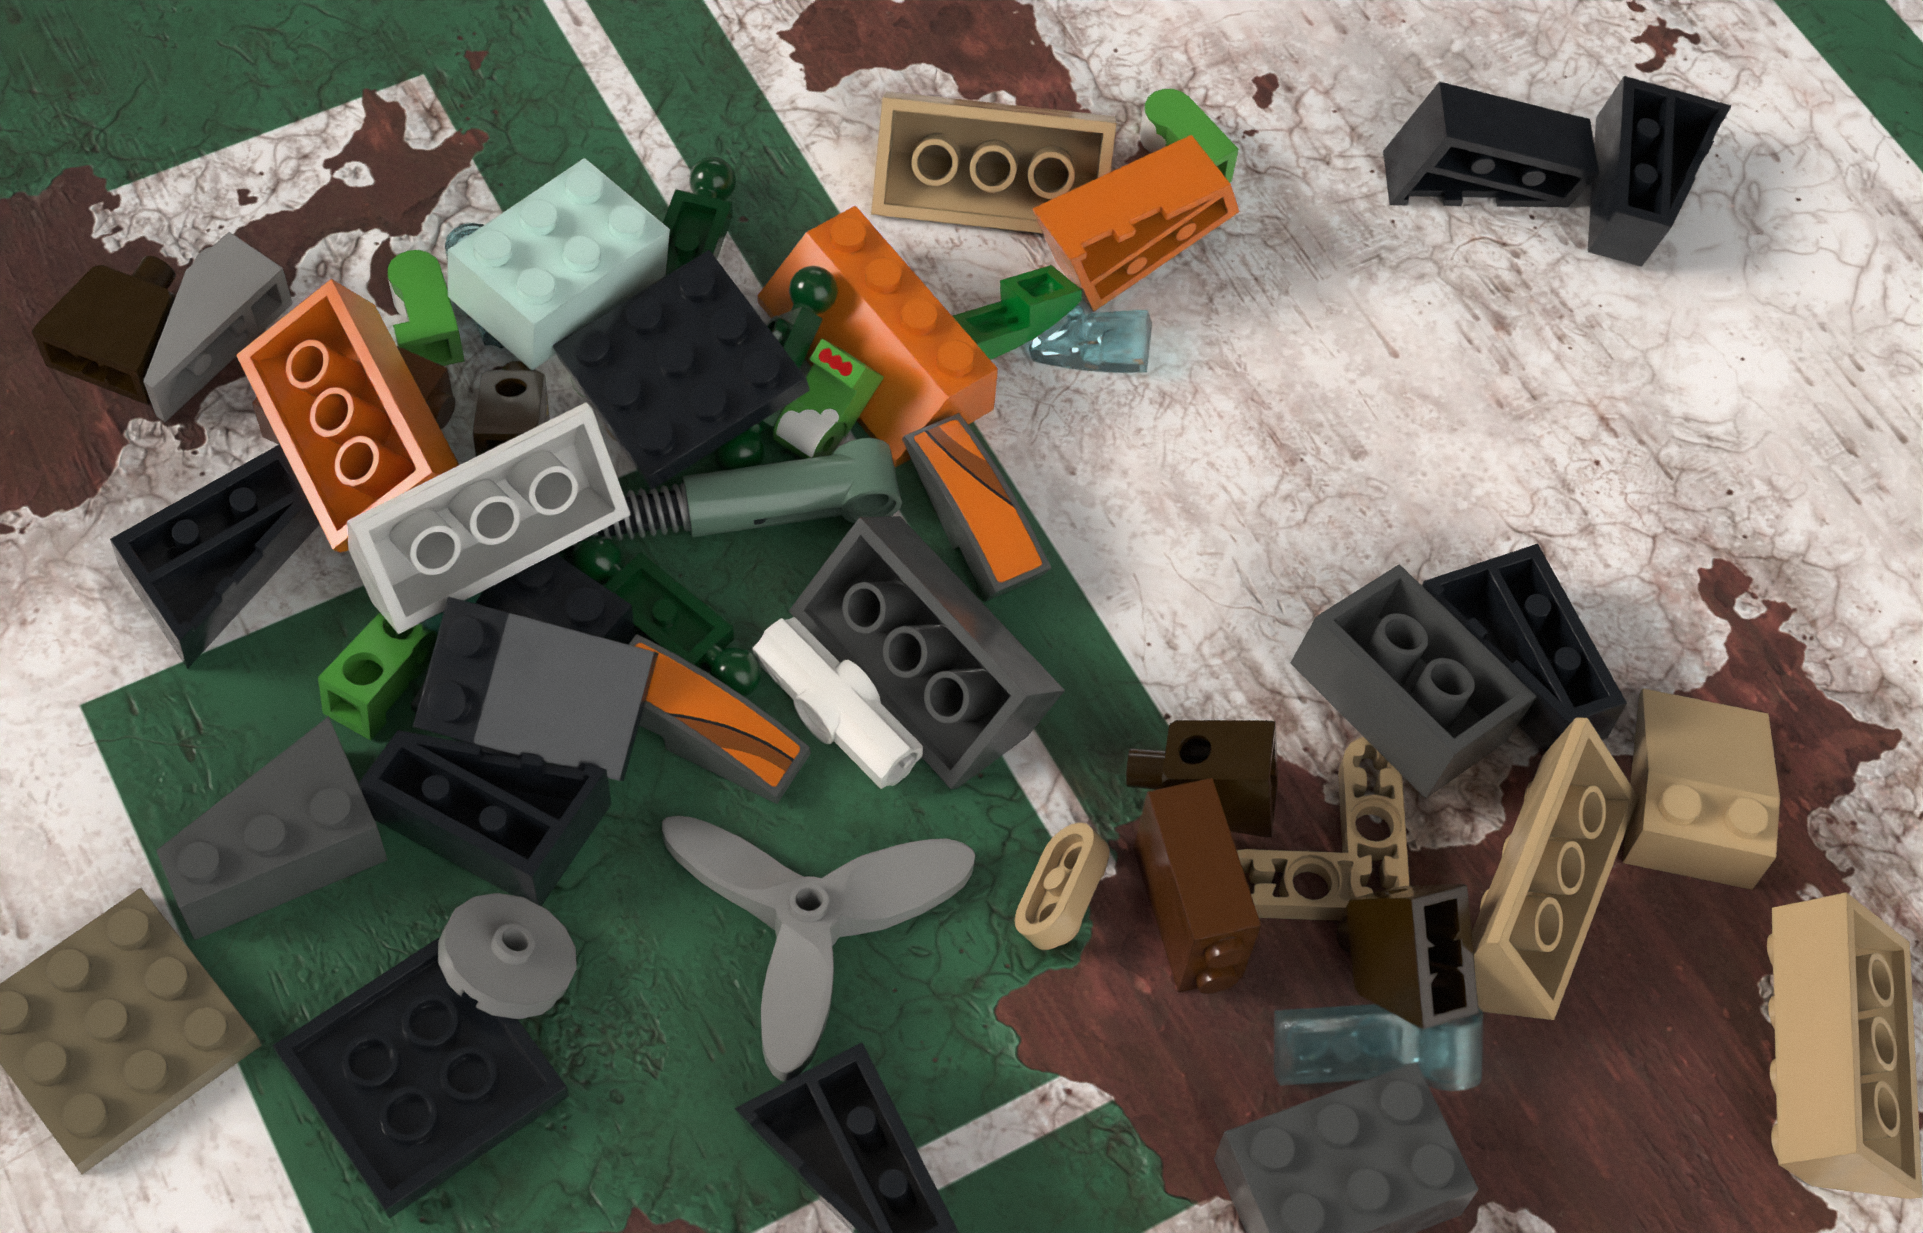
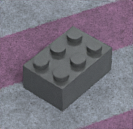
(1412, 680)
(1349, 1162)

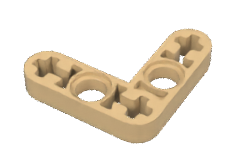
(1345, 871)

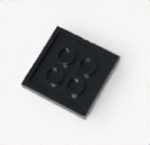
(681, 369)
(417, 1079)

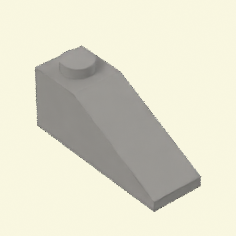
(217, 312)

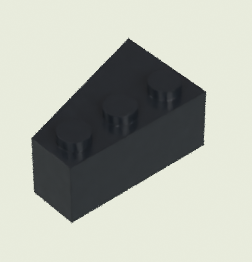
(1647, 161)

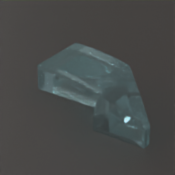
(1098, 342)

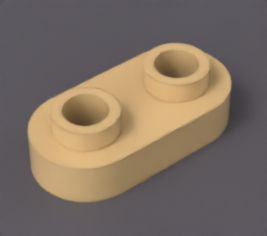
(1062, 886)

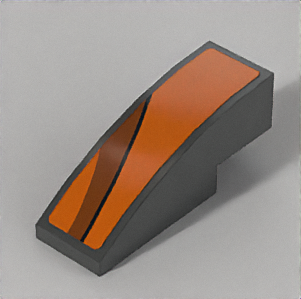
(976, 507)
(719, 727)

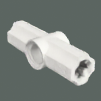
(837, 702)

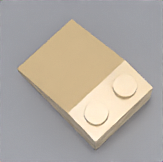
(1703, 790)

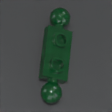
(700, 218)
(812, 293)
(669, 613)

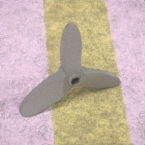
(812, 915)

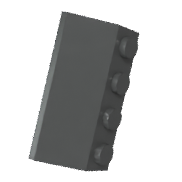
(926, 647)

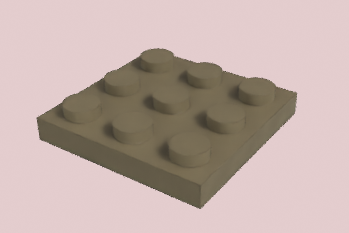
(116, 1030)

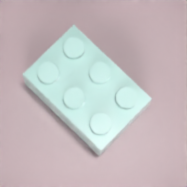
(557, 262)

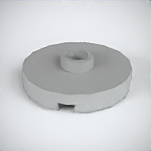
(507, 955)

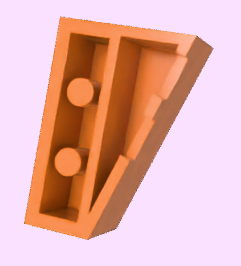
(1135, 218)

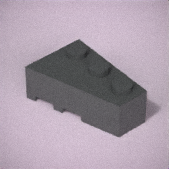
(274, 837)

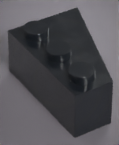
(1489, 147)
(215, 549)
(1534, 630)
(487, 811)
(849, 1147)

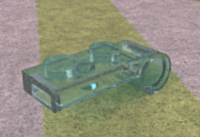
(1370, 1041)

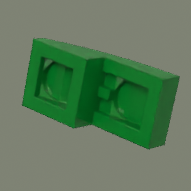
(1026, 309)

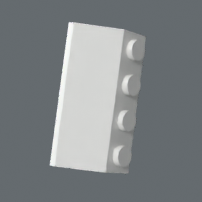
(487, 519)

